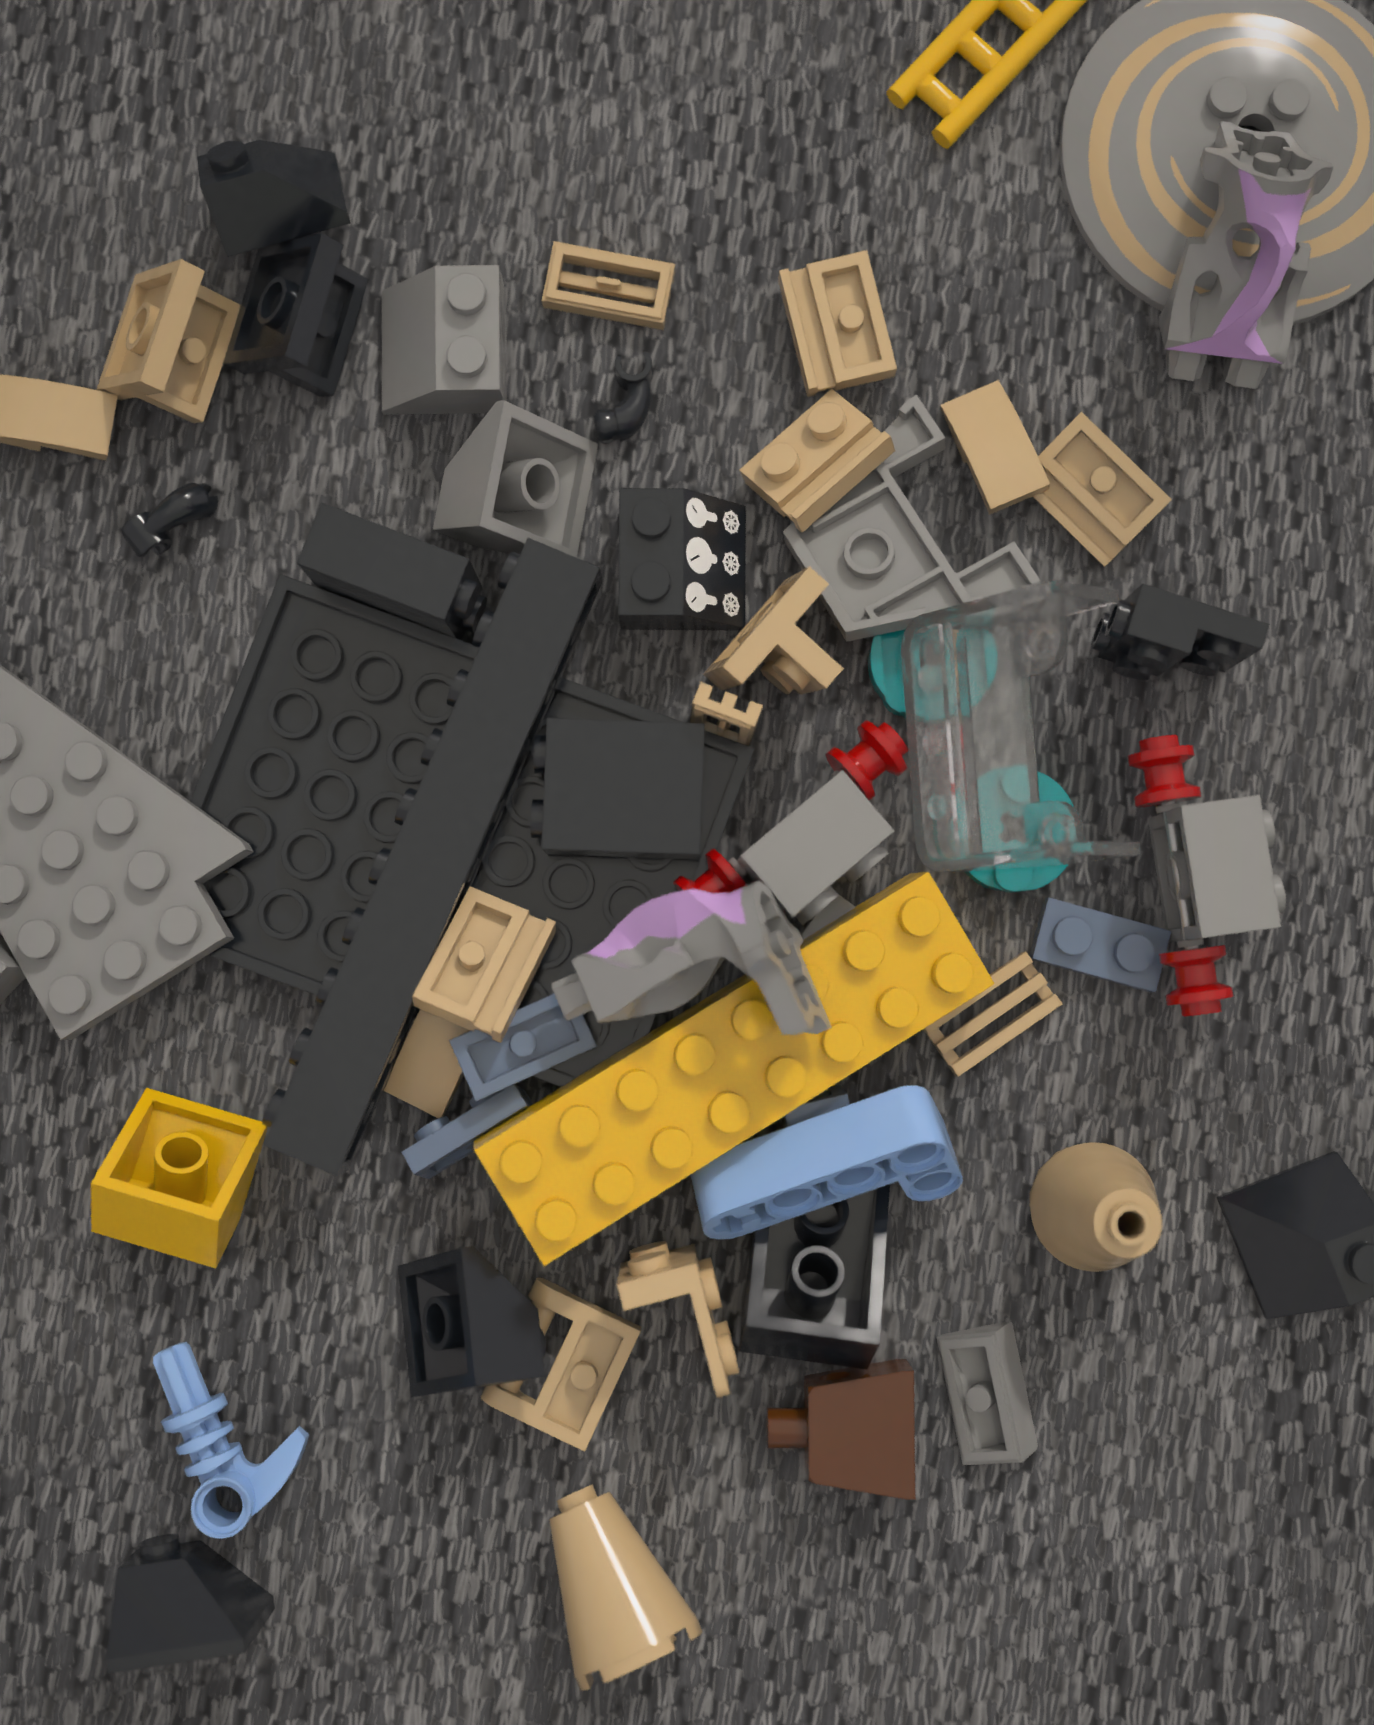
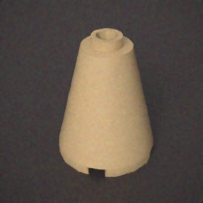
(1095, 1207)
(613, 1590)

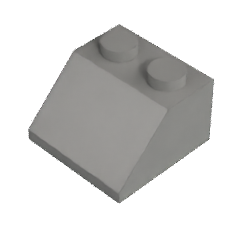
(444, 341)

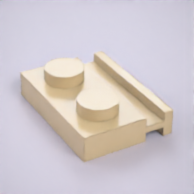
(837, 323)
(817, 460)
(1097, 490)
(484, 964)

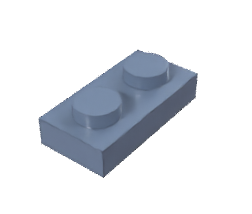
(1099, 944)
(534, 1042)
(447, 1142)

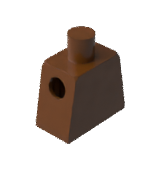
(854, 1429)

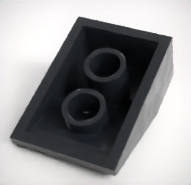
(819, 1284)

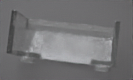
(976, 736)

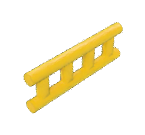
(997, 70)

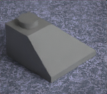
(517, 483)

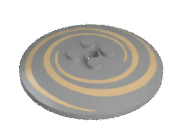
(1157, 99)

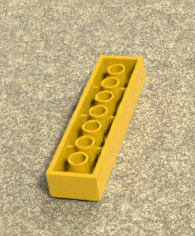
(728, 1069)

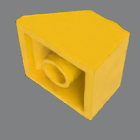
(177, 1177)

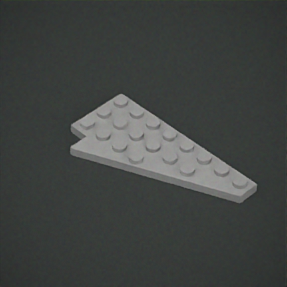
(98, 866)

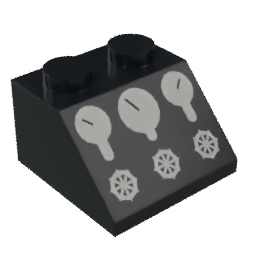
(680, 561)

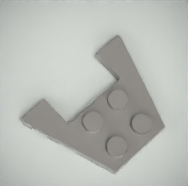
(880, 554)

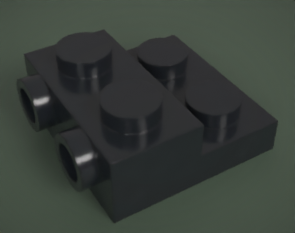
(1161, 628)

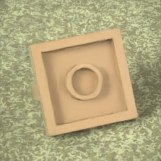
(170, 341)
(772, 637)

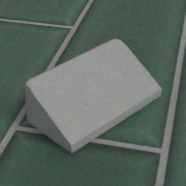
(987, 1394)

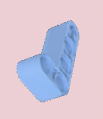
(828, 1161)

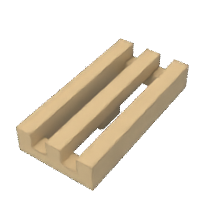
(601, 307)
(726, 715)
(1034, 982)

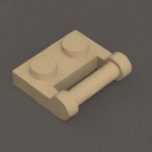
(581, 1373)

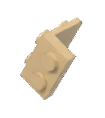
(663, 1274)

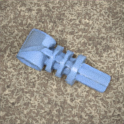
(211, 1454)

